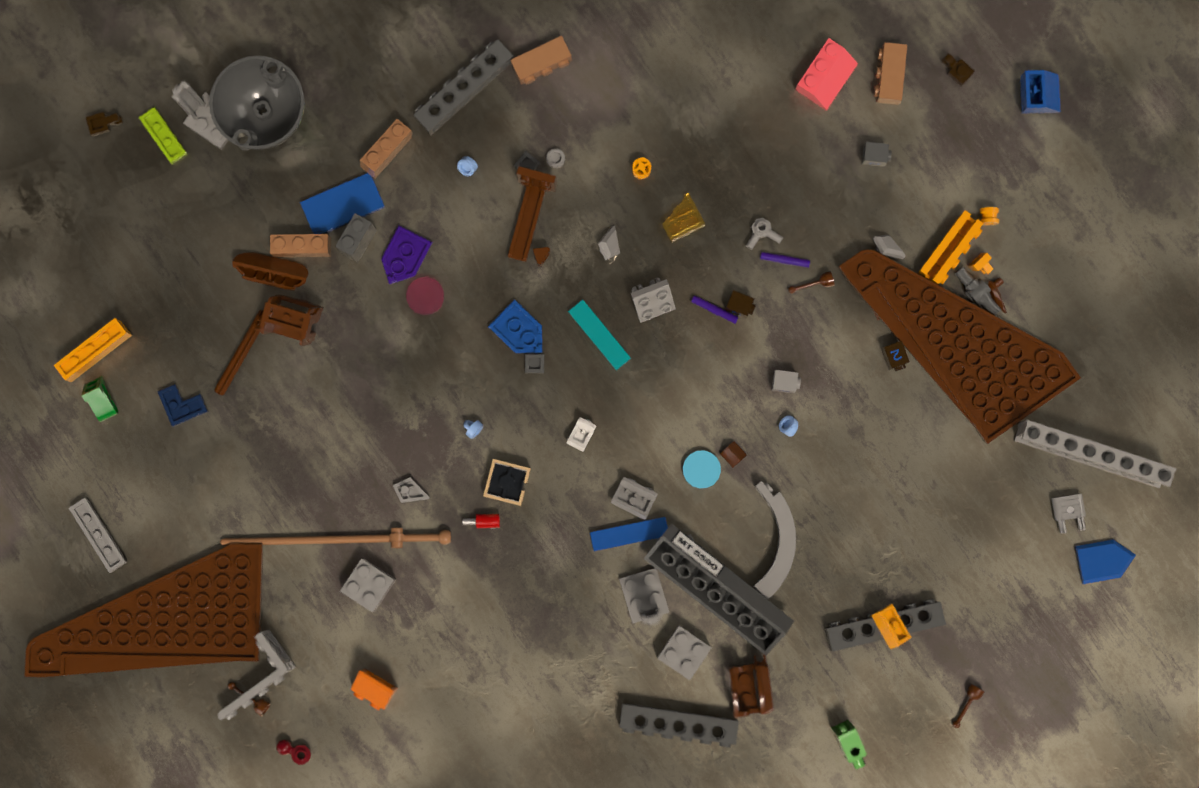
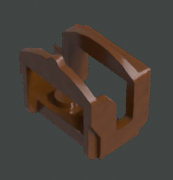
(289, 321)
(744, 688)

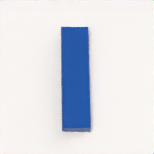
(628, 534)

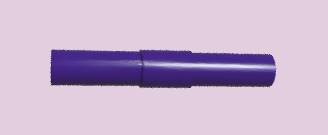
(785, 259)
(714, 309)

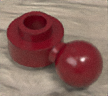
(284, 747)

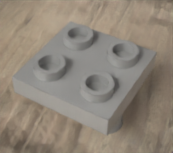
(652, 300)

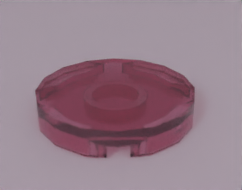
(425, 296)

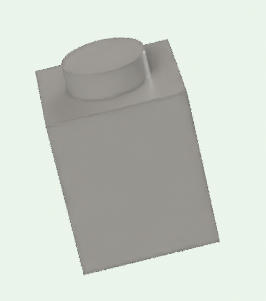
(785, 381)

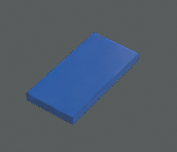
(338, 205)

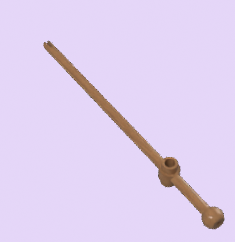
(396, 539)

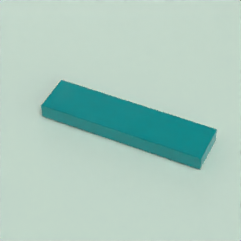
(599, 335)

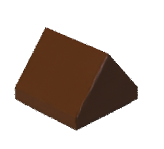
(541, 255)
(733, 454)

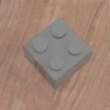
(368, 585)
(684, 652)

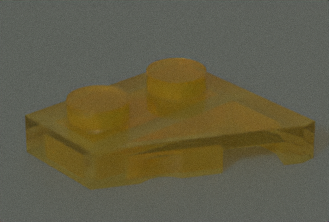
(683, 220)

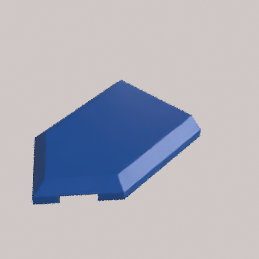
(518, 329)
(1102, 560)

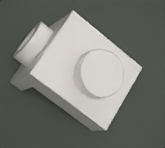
(581, 434)

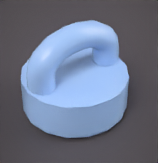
(467, 166)
(788, 425)
(474, 428)

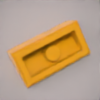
(891, 626)

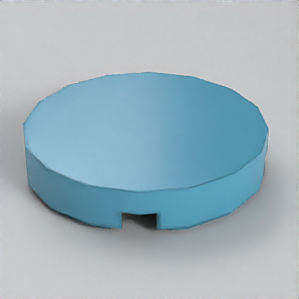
(701, 469)

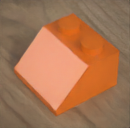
(373, 688)

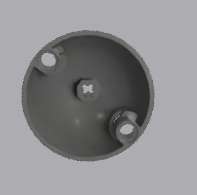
(245, 91)

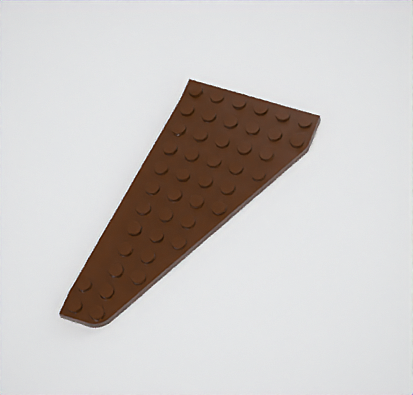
(974, 357)
(181, 619)

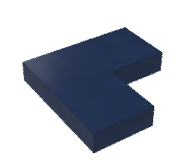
(179, 410)

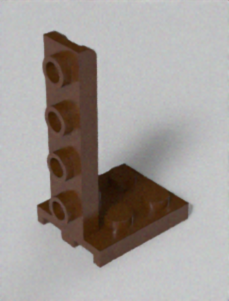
(536, 185)

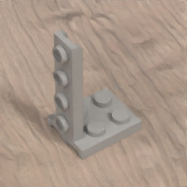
(199, 114)
(644, 597)
(276, 657)

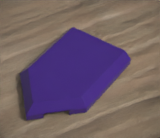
(404, 255)

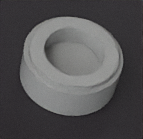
(555, 158)

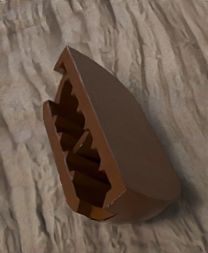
(270, 270)

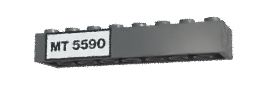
(719, 589)

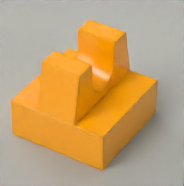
(981, 263)

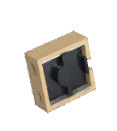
(506, 482)

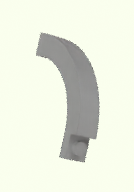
(786, 545)

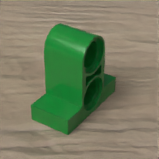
(99, 399)

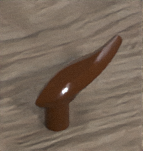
(995, 294)

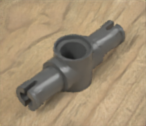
(977, 291)

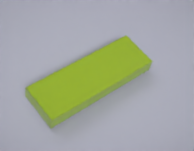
(162, 135)

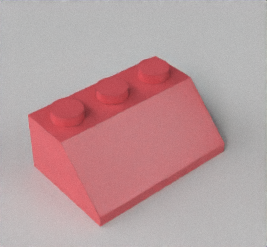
(827, 74)

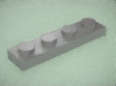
(97, 535)

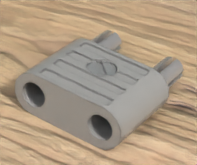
(1069, 508)

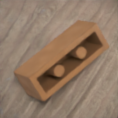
(541, 60)
(891, 73)
(386, 148)
(300, 245)

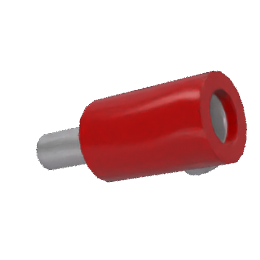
(484, 521)

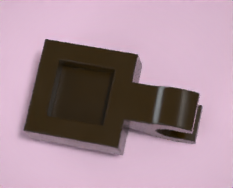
(959, 71)
(100, 123)

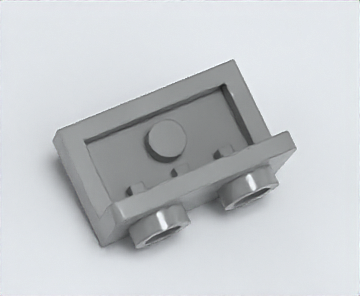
(634, 497)

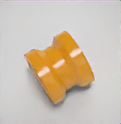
(643, 165)
(989, 215)

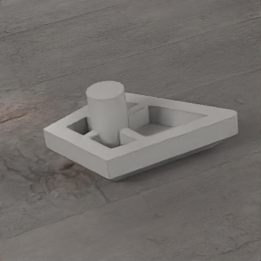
(609, 244)
(888, 247)
(409, 491)

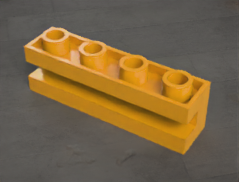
(950, 248)
(92, 350)

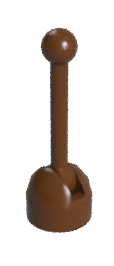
(825, 280)
(974, 693)
(260, 706)

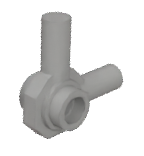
(761, 229)

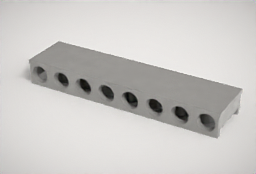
(1094, 454)

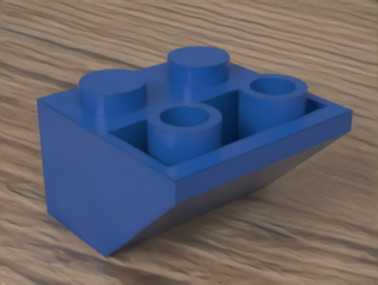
(1040, 92)

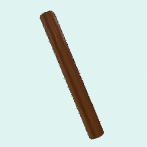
(239, 356)

